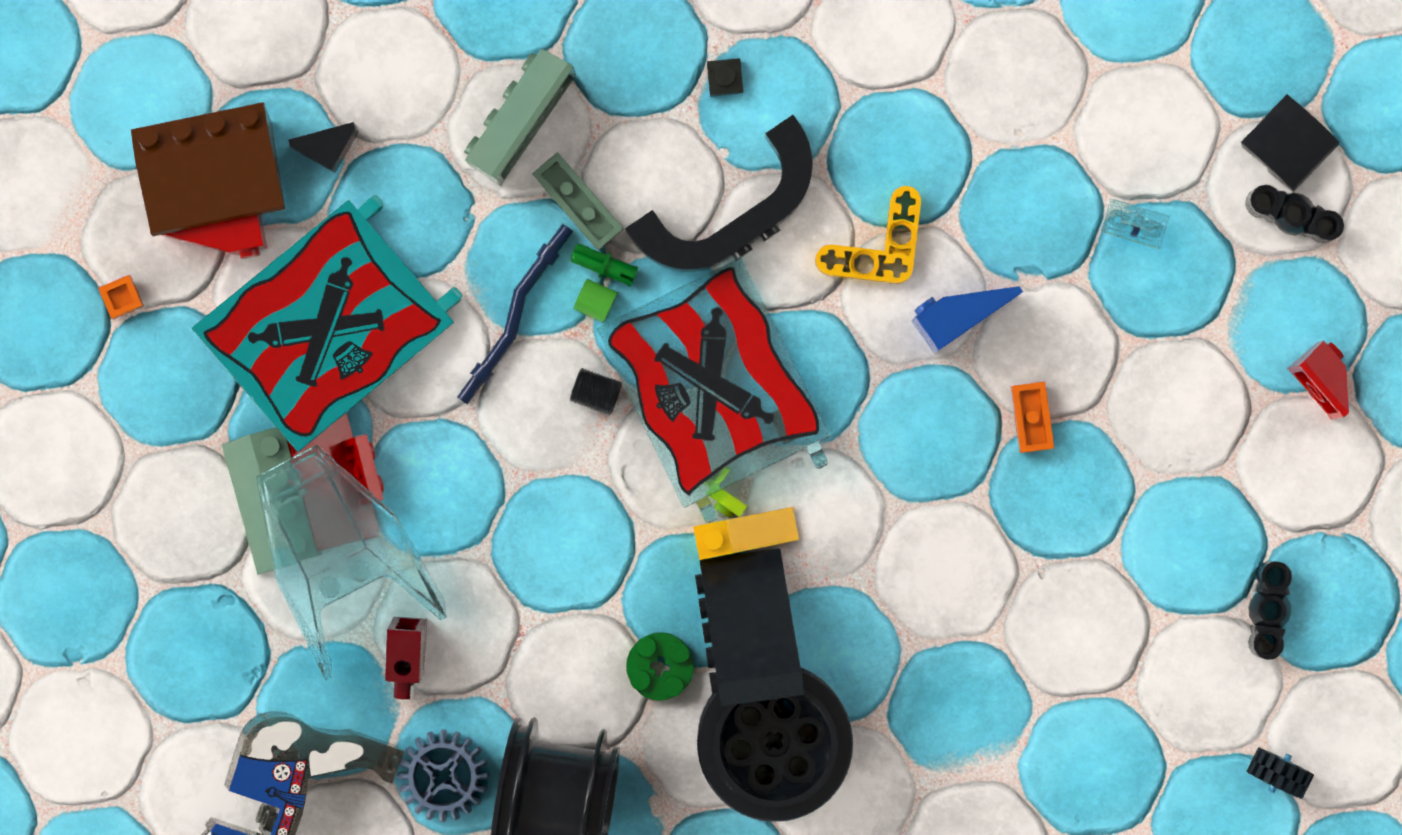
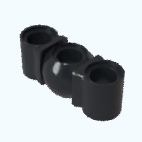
(1310, 214)
(1277, 595)

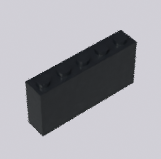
(749, 628)

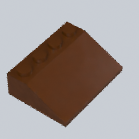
(208, 169)

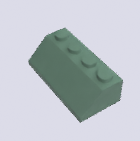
(520, 116)
(246, 460)

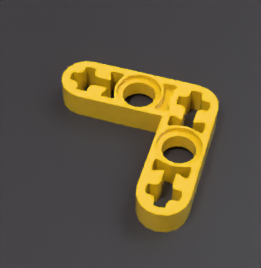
(891, 251)

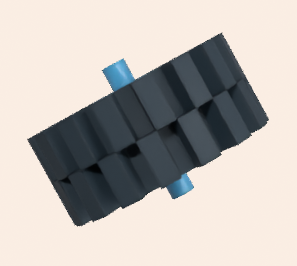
(1280, 773)

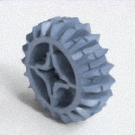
(456, 784)

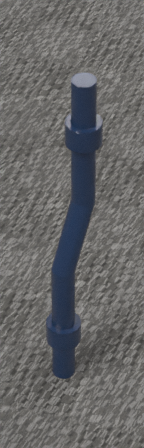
(547, 256)

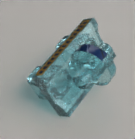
(1135, 223)

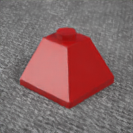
(1324, 378)

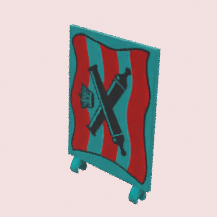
(324, 324)

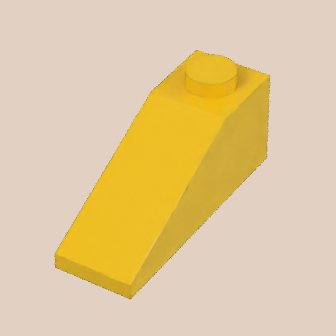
(745, 533)

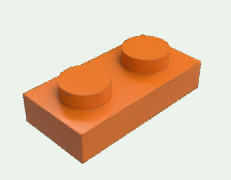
(1032, 417)

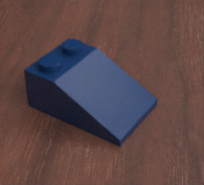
(954, 315)

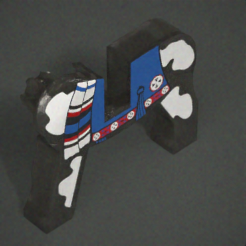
(279, 756)

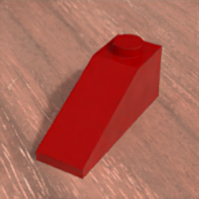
(235, 237)

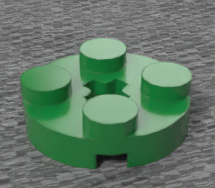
(647, 651)

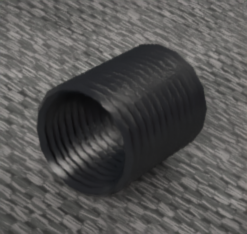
(595, 391)

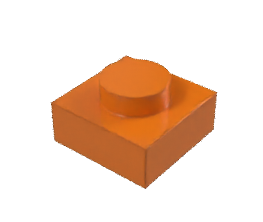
(121, 297)

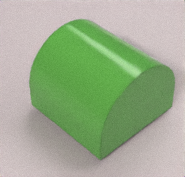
(595, 300)

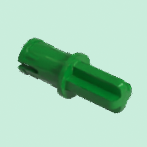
(604, 264)

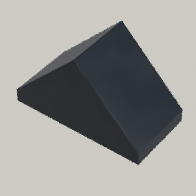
(326, 146)

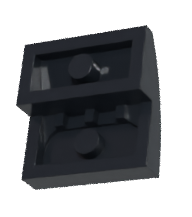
(1290, 143)

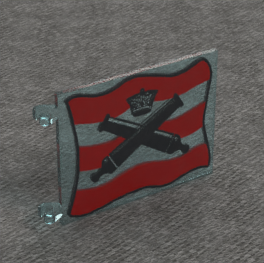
(713, 384)

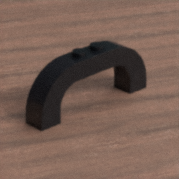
(734, 239)

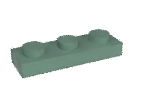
(577, 201)

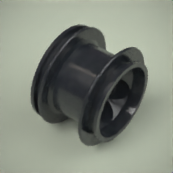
(554, 786)
(787, 794)

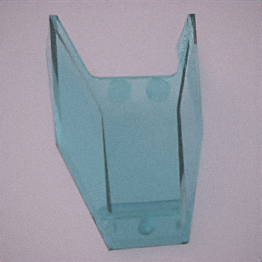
(332, 540)

